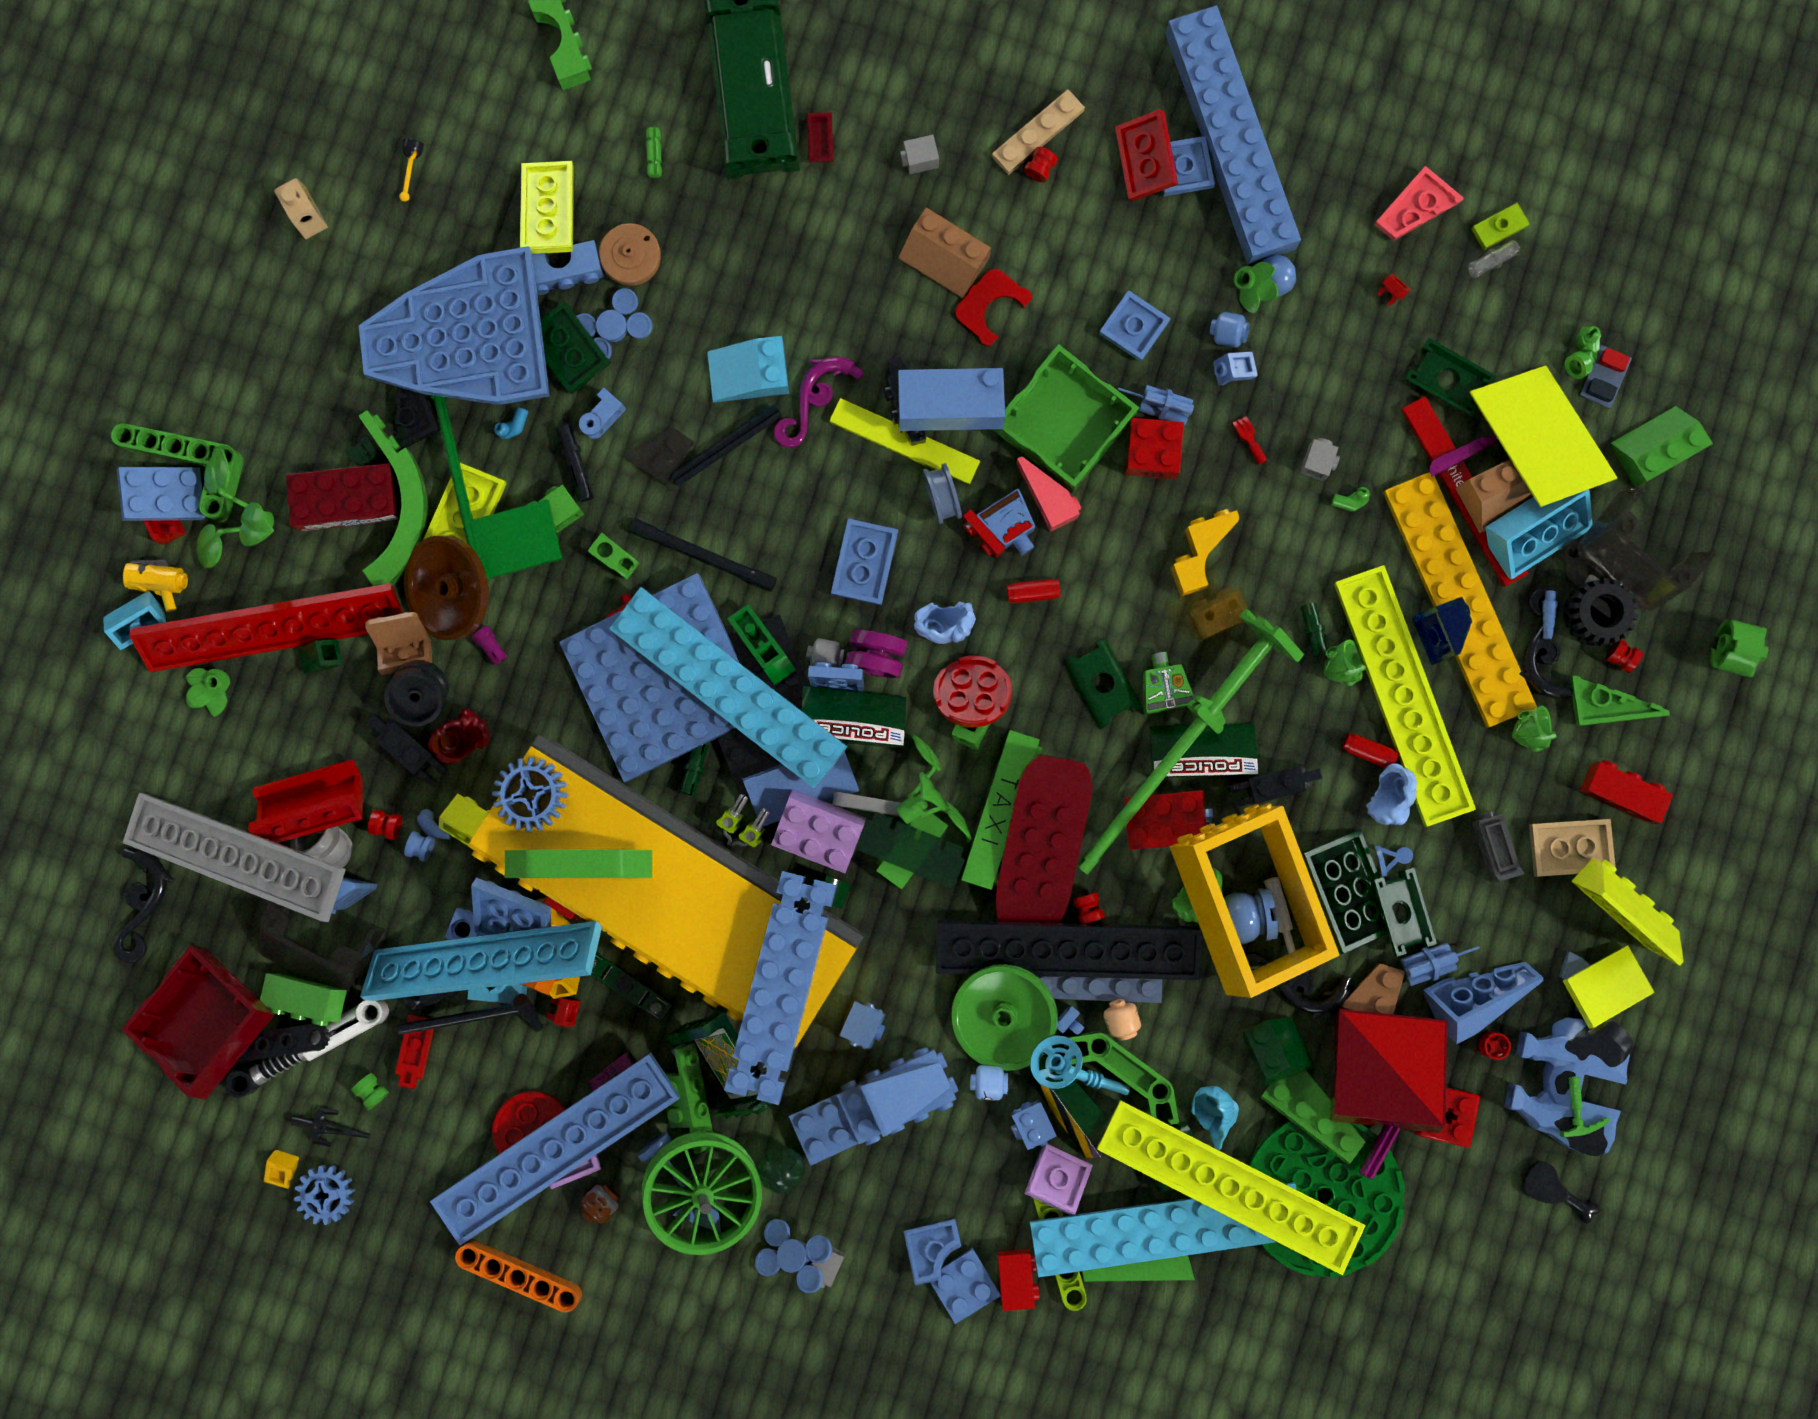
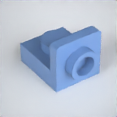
(1235, 367)

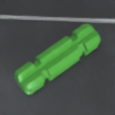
(654, 152)

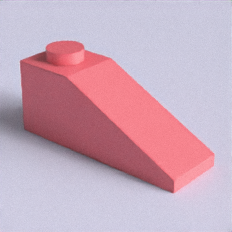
(1050, 497)

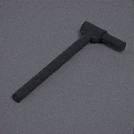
(520, 1006)

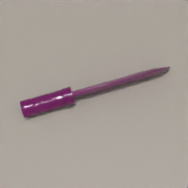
(1454, 457)

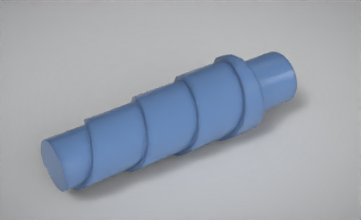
(1549, 614)

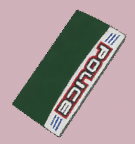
(857, 716)
(1211, 754)

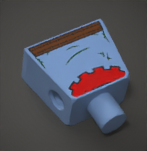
(1010, 522)

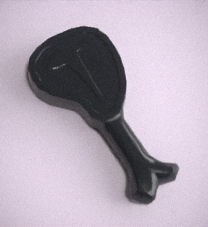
(1543, 1185)

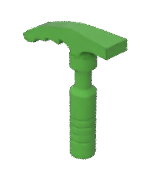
(1576, 1105)

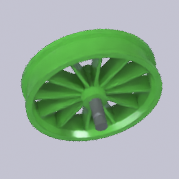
(701, 1193)

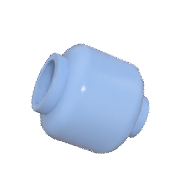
(989, 1083)

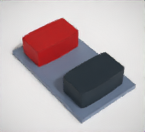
(1605, 377)

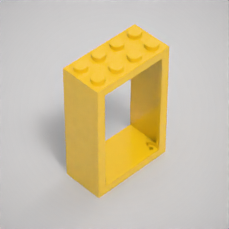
(1214, 915)

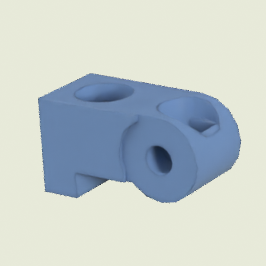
(602, 416)

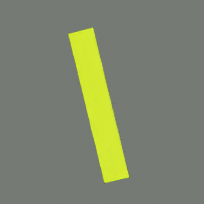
(886, 434)

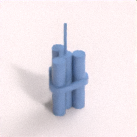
(1164, 404)
(1431, 963)

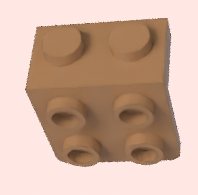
(399, 640)

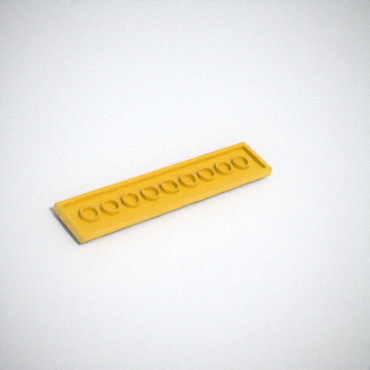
(1448, 575)

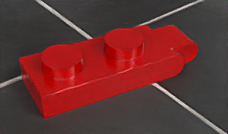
(413, 1055)

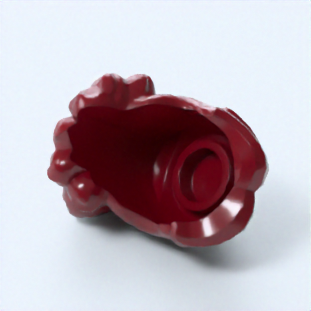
(459, 737)

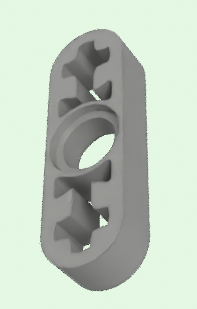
(865, 803)

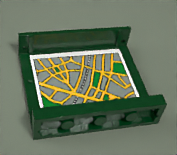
(716, 1045)

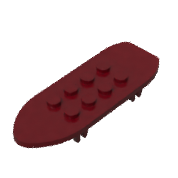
(1043, 840)

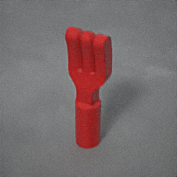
(1246, 432)

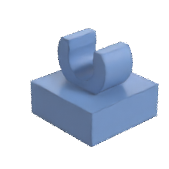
(1067, 1020)

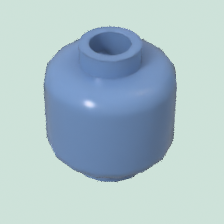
(1230, 329)

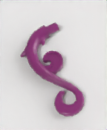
(806, 396)

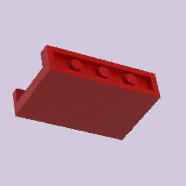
(308, 802)

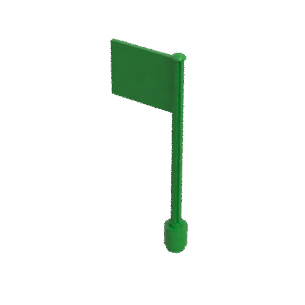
(507, 539)

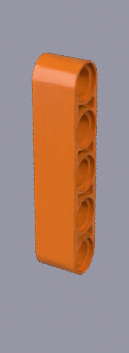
(506, 1279)

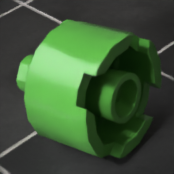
(1739, 648)

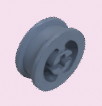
(942, 493)

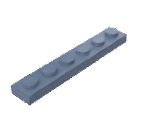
(1104, 989)

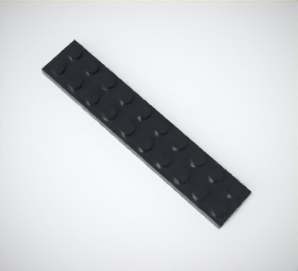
(1070, 949)

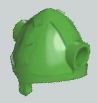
(1344, 663)
(1534, 729)

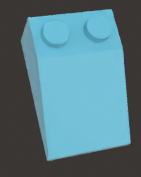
(748, 370)

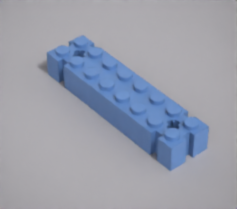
(780, 988)

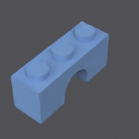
(583, 267)

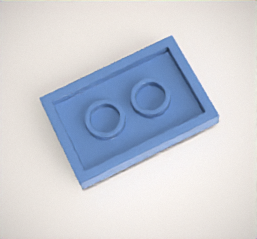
(160, 493)
(864, 562)
(845, 678)

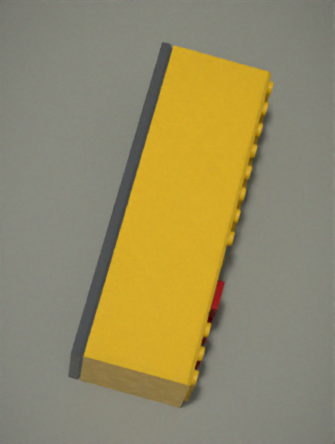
(697, 913)

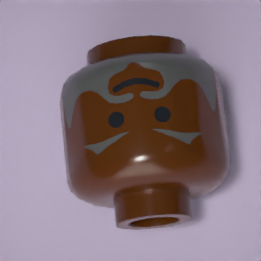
(600, 1203)

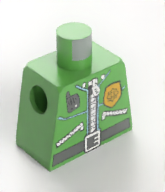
(1165, 686)

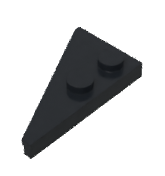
(414, 418)

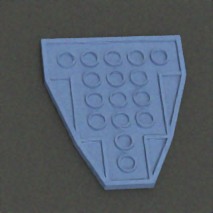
(464, 334)

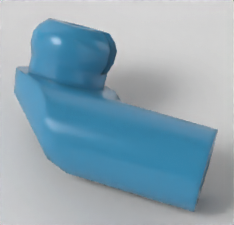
(513, 427)

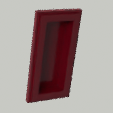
(820, 137)

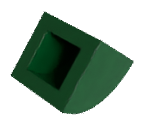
(320, 656)
(841, 892)

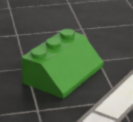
(1659, 445)

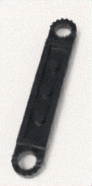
(285, 1042)

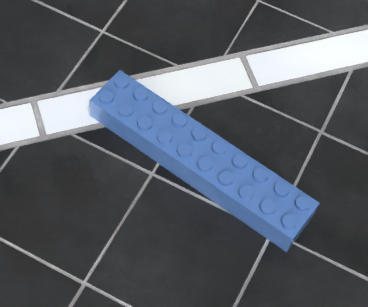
(1232, 135)

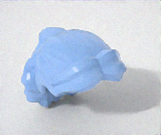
(945, 624)
(1393, 796)

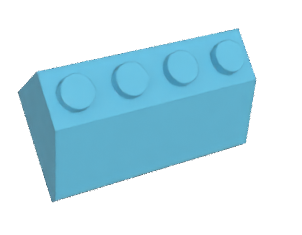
(1536, 532)

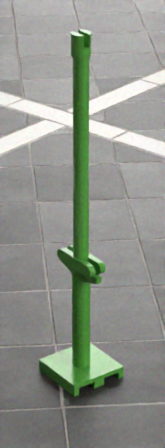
(1208, 715)

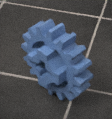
(324, 1183)

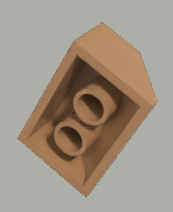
(944, 253)
(1493, 494)

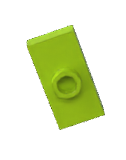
(1500, 226)

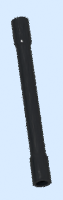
(652, 533)

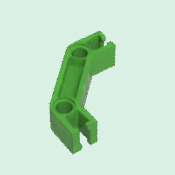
(578, 863)
(1129, 1070)

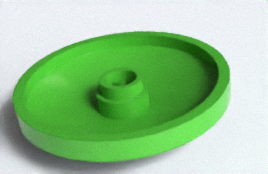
(1003, 1016)

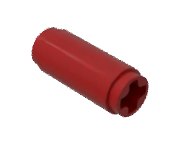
(1033, 591)
(1369, 750)

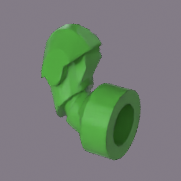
(1581, 362)

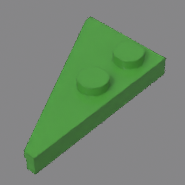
(1601, 705)

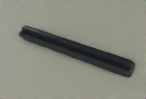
(726, 445)

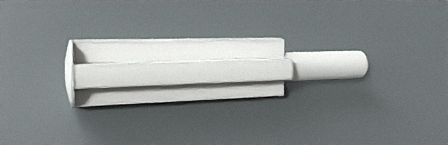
(1281, 912)

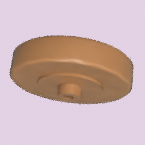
(629, 254)

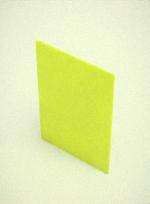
(1543, 435)

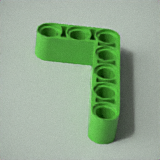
(188, 454)

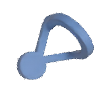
(1403, 855)

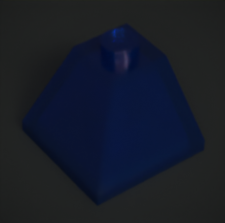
(1444, 629)

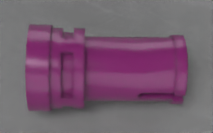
(486, 640)

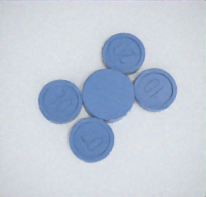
(613, 325)
(793, 1256)

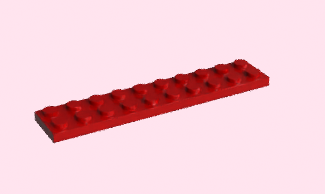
(262, 628)

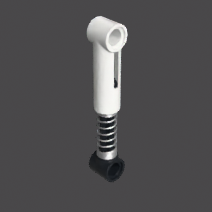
(260, 1073)

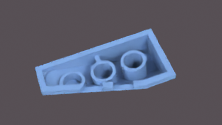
(1479, 999)

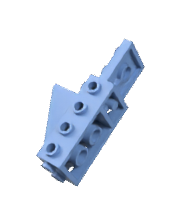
(875, 1105)

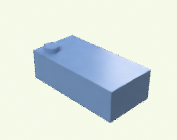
(951, 399)

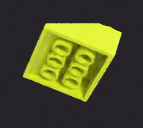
(1630, 909)

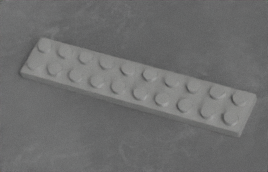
(234, 857)

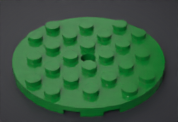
(1378, 1202)

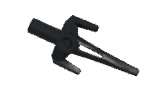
(320, 1125)

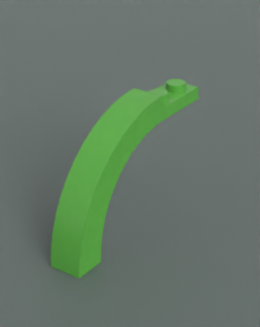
(414, 507)

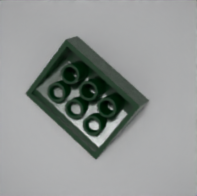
(1344, 885)

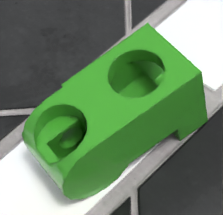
(613, 556)

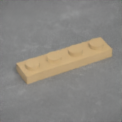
(1038, 132)

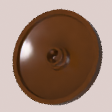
(446, 587)

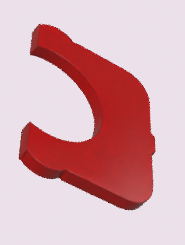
(992, 286)

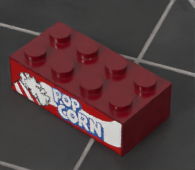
(343, 497)

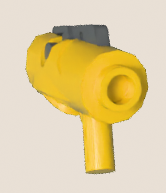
(156, 577)

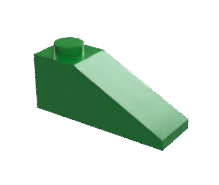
(761, 644)

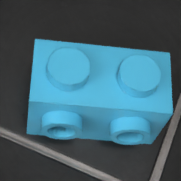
(137, 613)

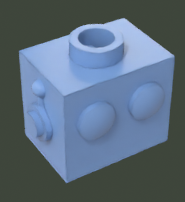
(863, 1025)
(1032, 1125)

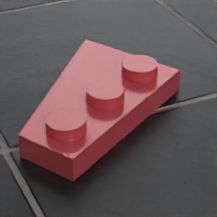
(1417, 204)

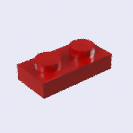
(975, 526)

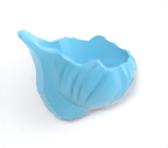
(1215, 1112)

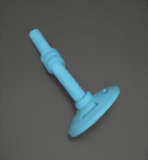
(1063, 1066)

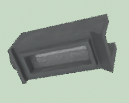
(1496, 846)

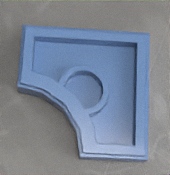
(929, 1248)

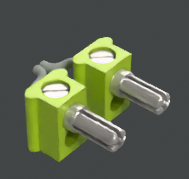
(731, 820)

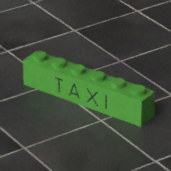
(993, 827)

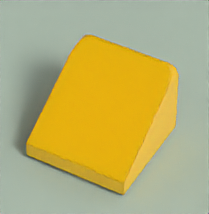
(280, 1169)

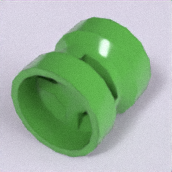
(369, 1091)

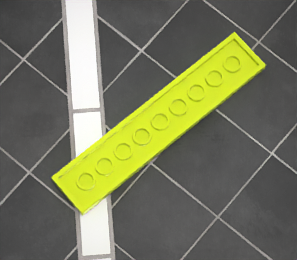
(1404, 695)
(1231, 1187)

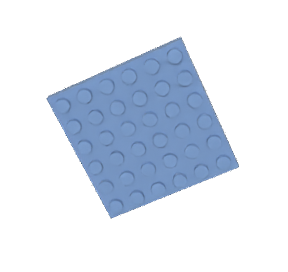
(634, 702)

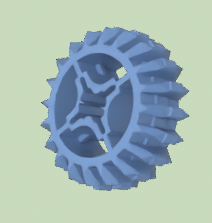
(525, 783)

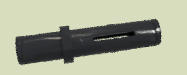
(577, 471)

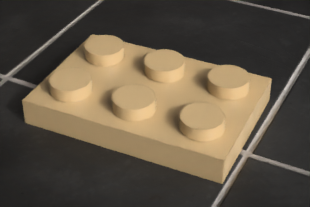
(1569, 846)

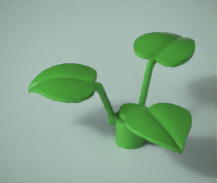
(255, 522)
(916, 805)

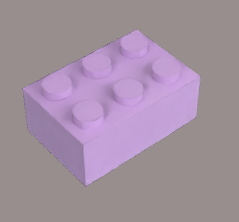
(818, 831)

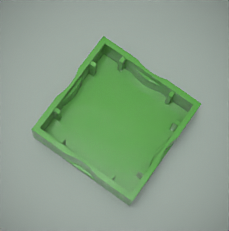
(1066, 418)

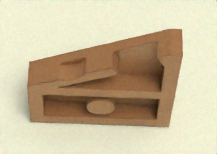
(1377, 991)

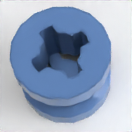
(419, 846)

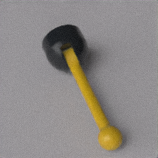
(412, 150)

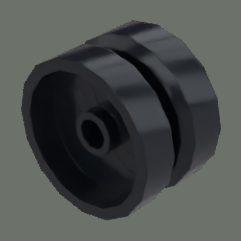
(416, 693)

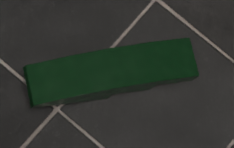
(1077, 1103)

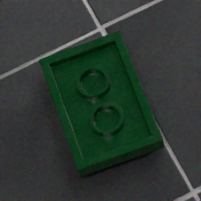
(571, 348)

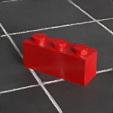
(1626, 792)

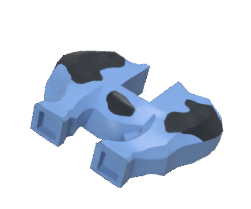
(1567, 1053)

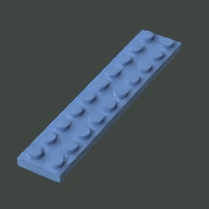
(555, 1149)

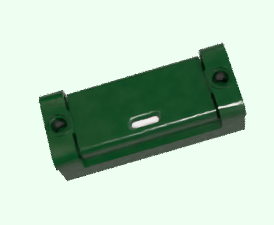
(751, 87)

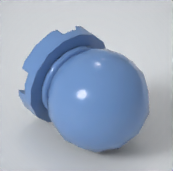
(1252, 915)

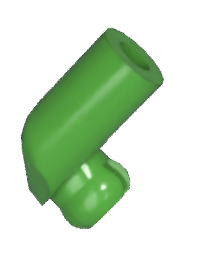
(1352, 502)

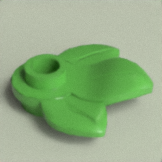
(1259, 286)
(205, 692)

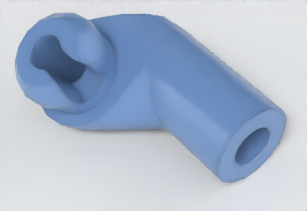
(429, 826)

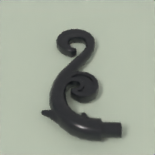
(1551, 653)
(135, 901)
(1288, 990)

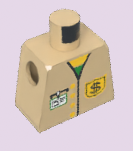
(299, 203)

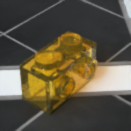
(1218, 614)

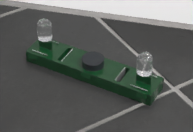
(630, 988)

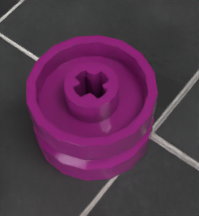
(877, 653)

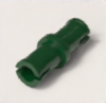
(1314, 629)
(693, 770)

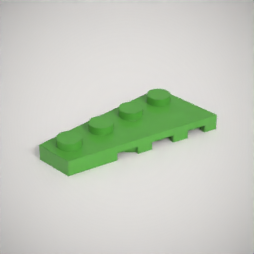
(1309, 1108)
(1156, 1270)

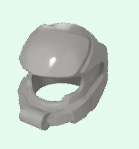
(332, 846)

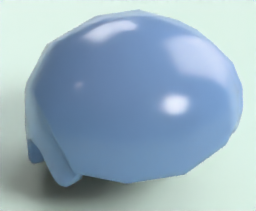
(1284, 273)

